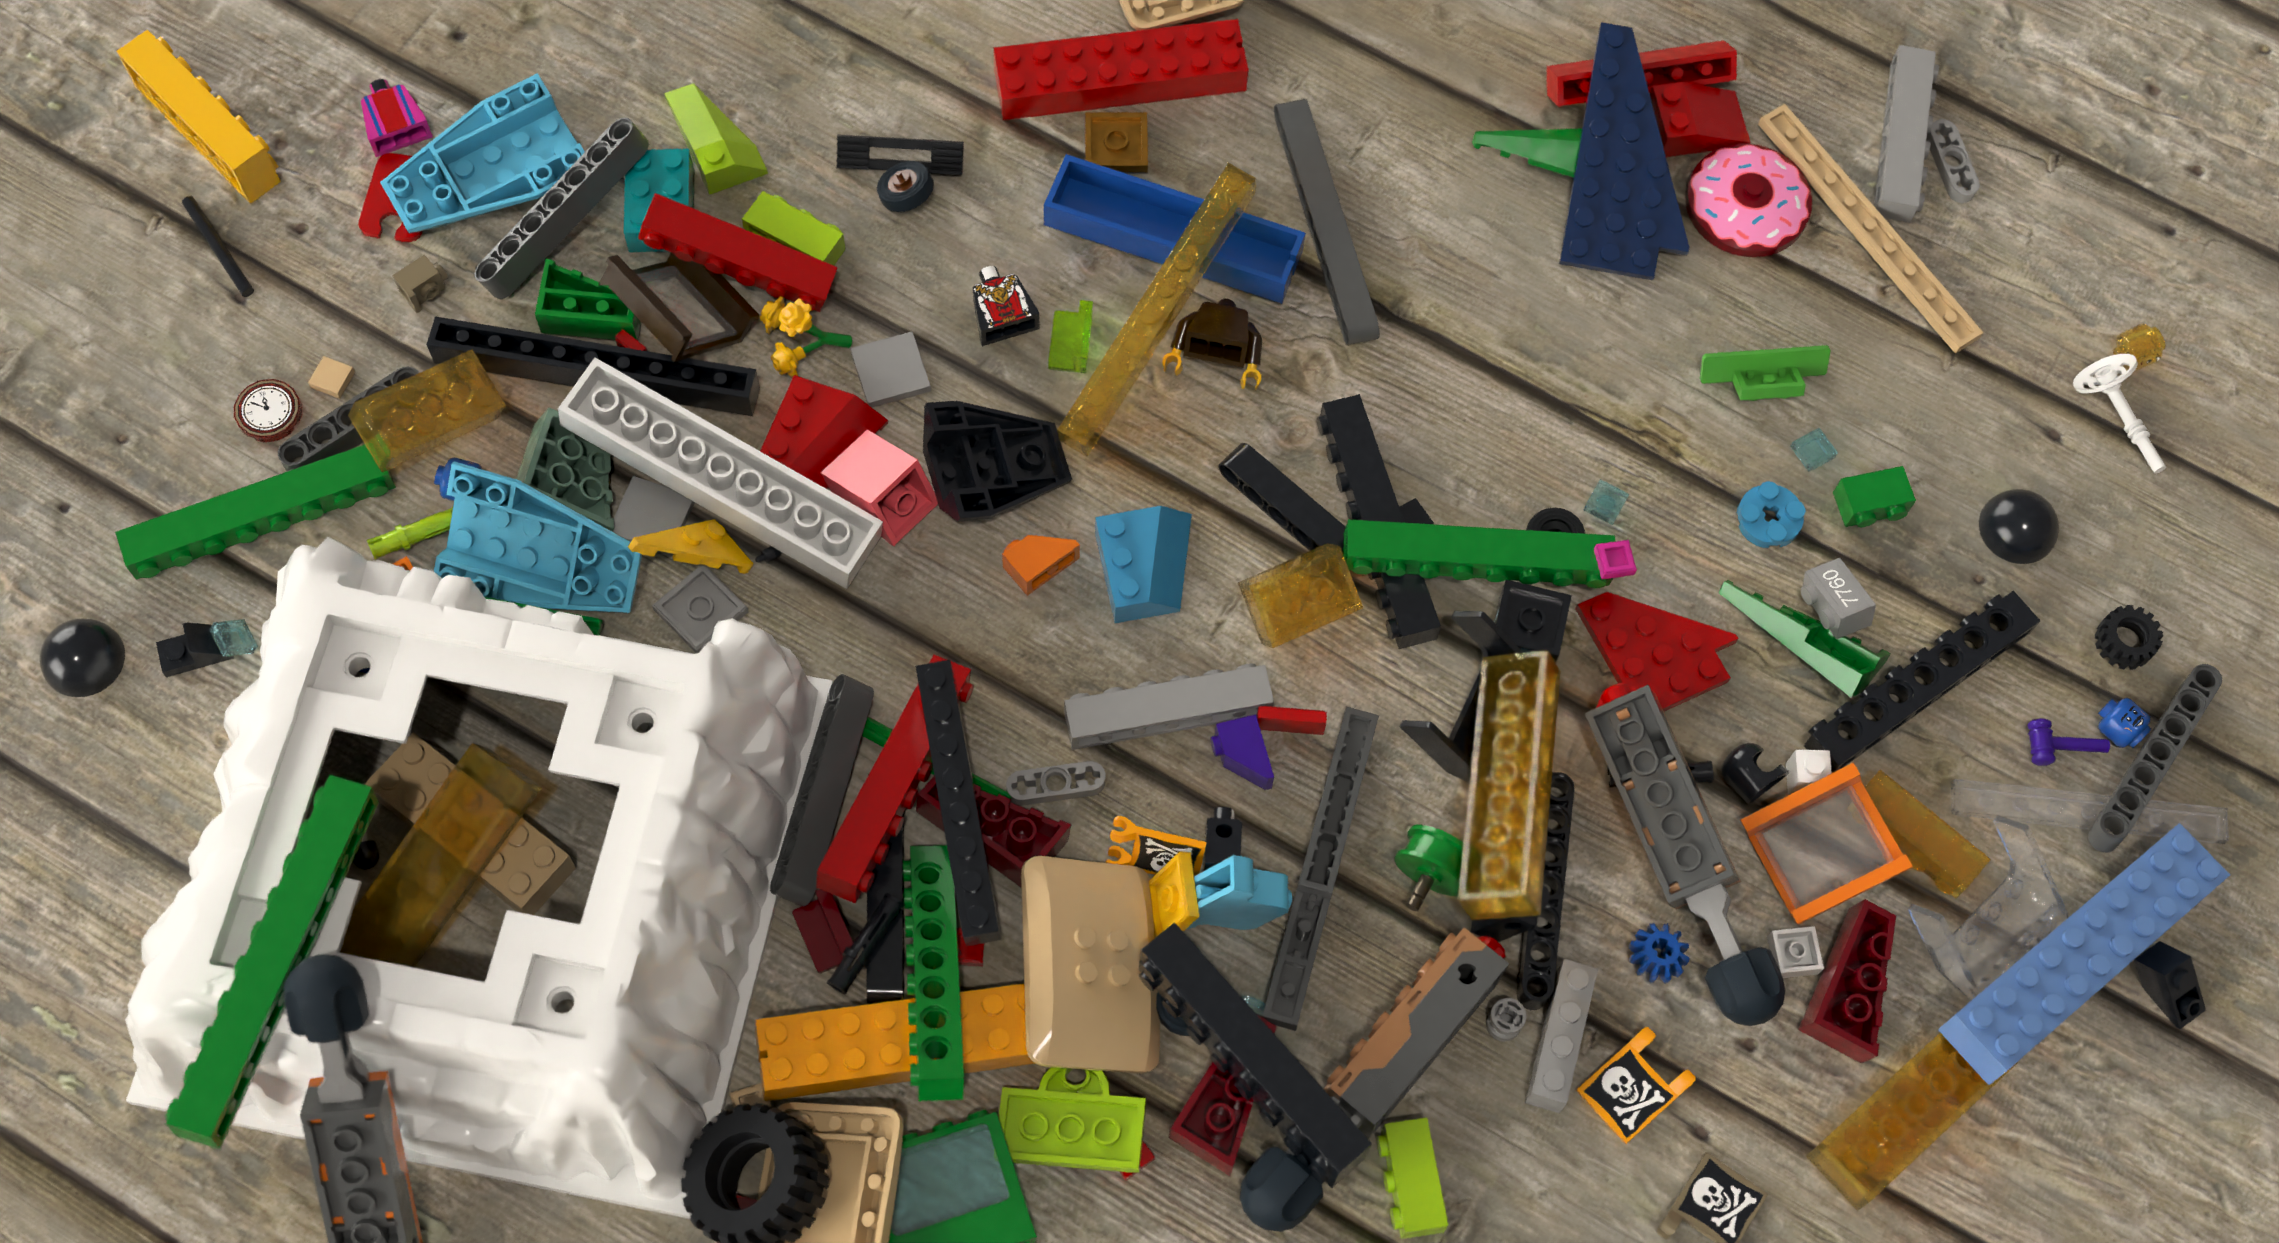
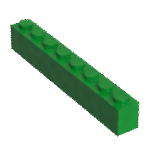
(252, 512)
(1473, 553)

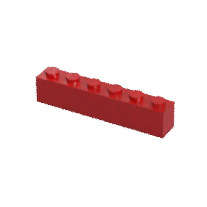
(1691, 63)
(736, 252)

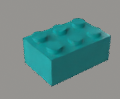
(660, 172)

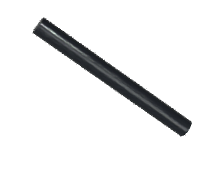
(217, 246)

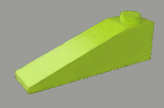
(715, 143)

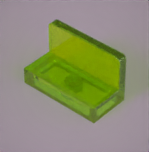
(1071, 339)

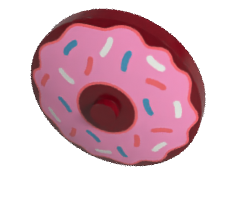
(1748, 200)

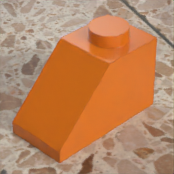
(1038, 559)

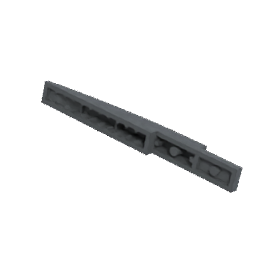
(1320, 869)

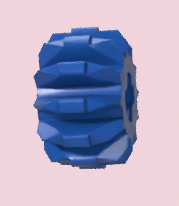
(1670, 948)

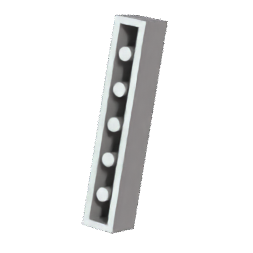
(1905, 133)
(1166, 706)

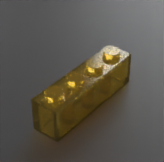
(1926, 838)

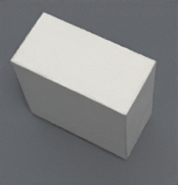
(1796, 951)

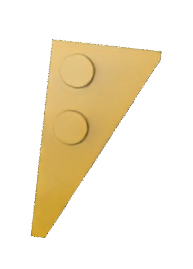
(695, 544)

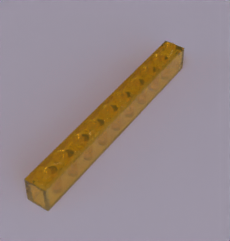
(1157, 310)

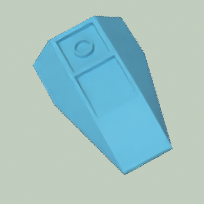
(486, 160)
(533, 547)

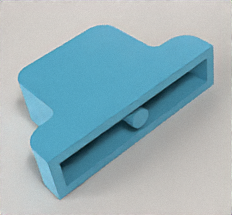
(1240, 896)

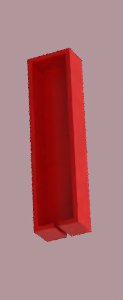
(1120, 69)

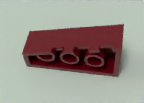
(1008, 830)
(1852, 985)
(1214, 1118)

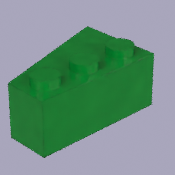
(580, 306)

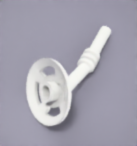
(2106, 376)

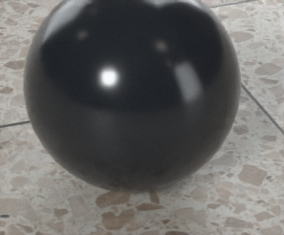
(2019, 526)
(82, 657)

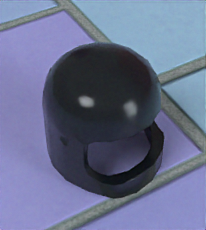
(1745, 776)

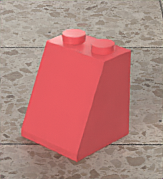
(883, 484)

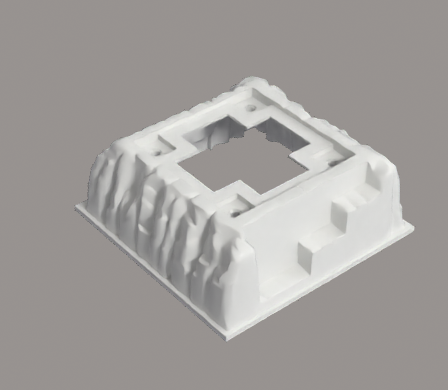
(669, 929)

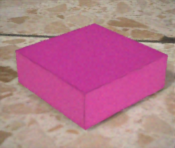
(1615, 559)

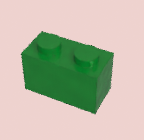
(1874, 497)

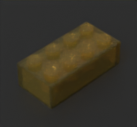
(426, 410)

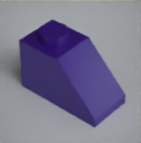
(1243, 750)

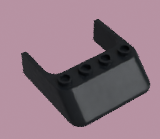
(1455, 752)

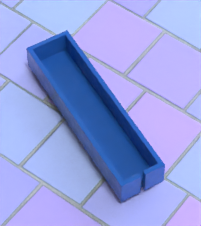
(1151, 218)

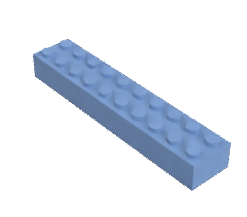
(2083, 954)

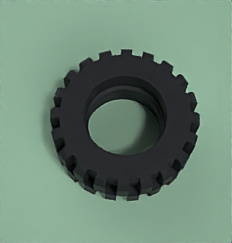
(722, 1154)

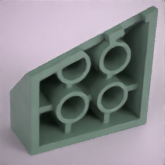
(568, 469)

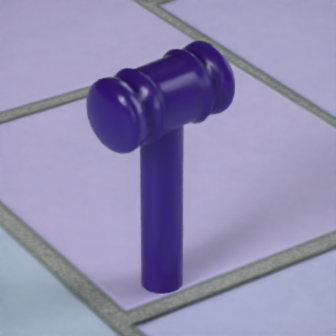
(2044, 744)

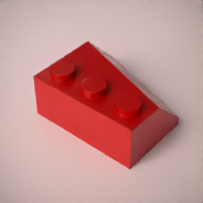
(817, 426)

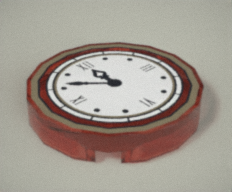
(267, 410)

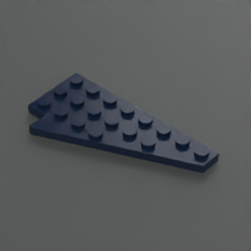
(1622, 184)

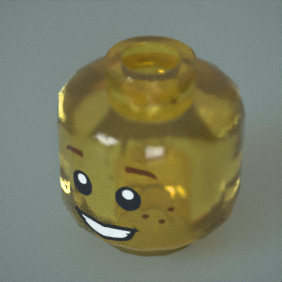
(2143, 343)

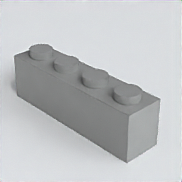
(1561, 1036)

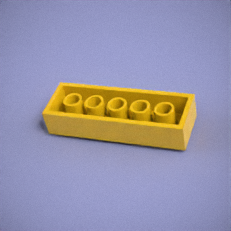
(200, 115)

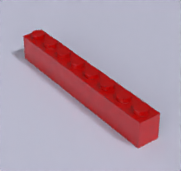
(883, 799)

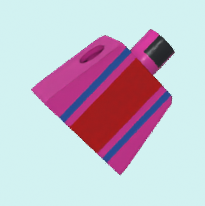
(392, 118)

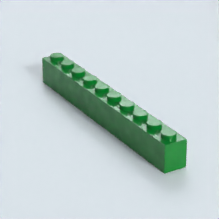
(278, 944)

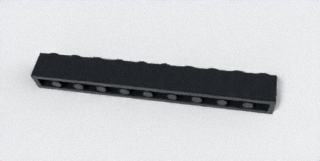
(566, 359)

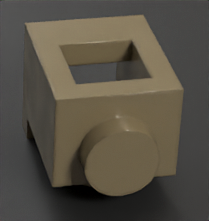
(420, 281)

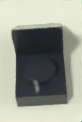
(189, 651)

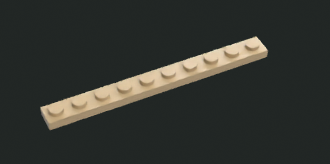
(1871, 229)

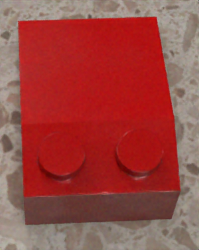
(1697, 118)

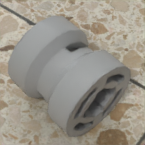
(1503, 1026)

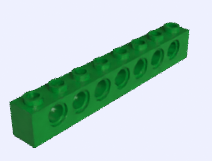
(934, 976)

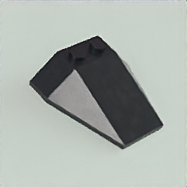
(989, 459)

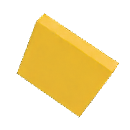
(1174, 894)

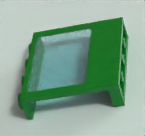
(960, 1187)

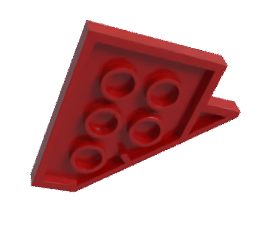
(1656, 648)

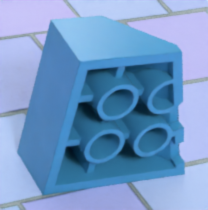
(1143, 560)

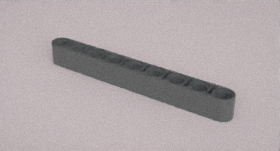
(1326, 222)

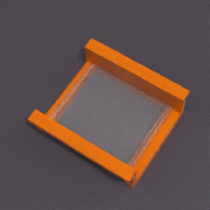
(1824, 844)

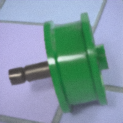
(1431, 861)

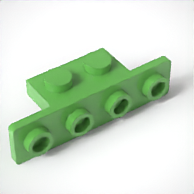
(1767, 371)

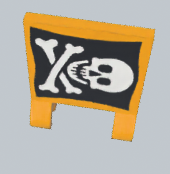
(1151, 847)
(1629, 1091)

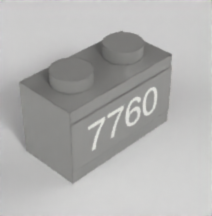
(1838, 598)

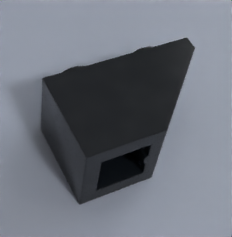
(2171, 983)

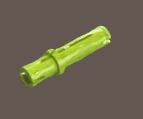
(410, 534)

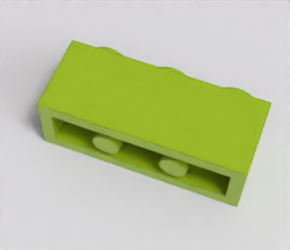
(794, 228)
(1412, 1178)

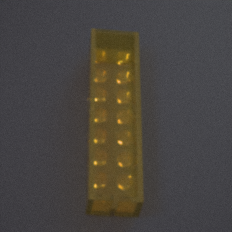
(439, 859)

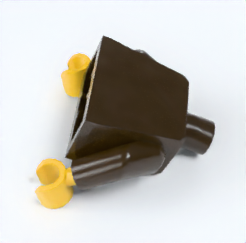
(1220, 336)

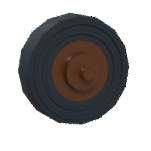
(905, 186)

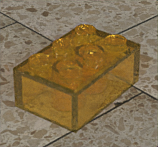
(1300, 595)

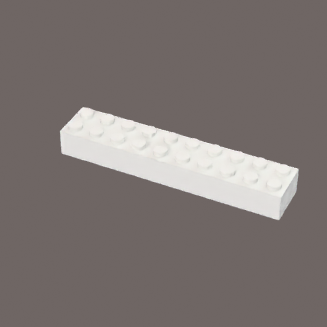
(720, 472)

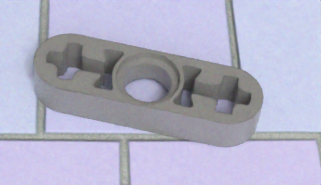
(1949, 173)
(1082, 788)

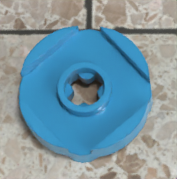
(1770, 498)

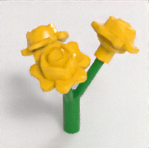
(795, 319)

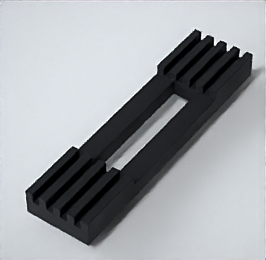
(854, 153)

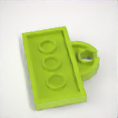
(1073, 1124)

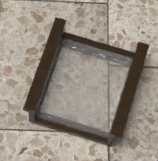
(682, 304)

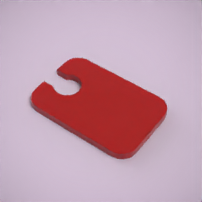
(377, 203)

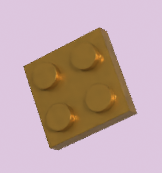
(1117, 140)

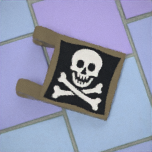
(1714, 1203)

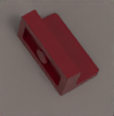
(823, 931)

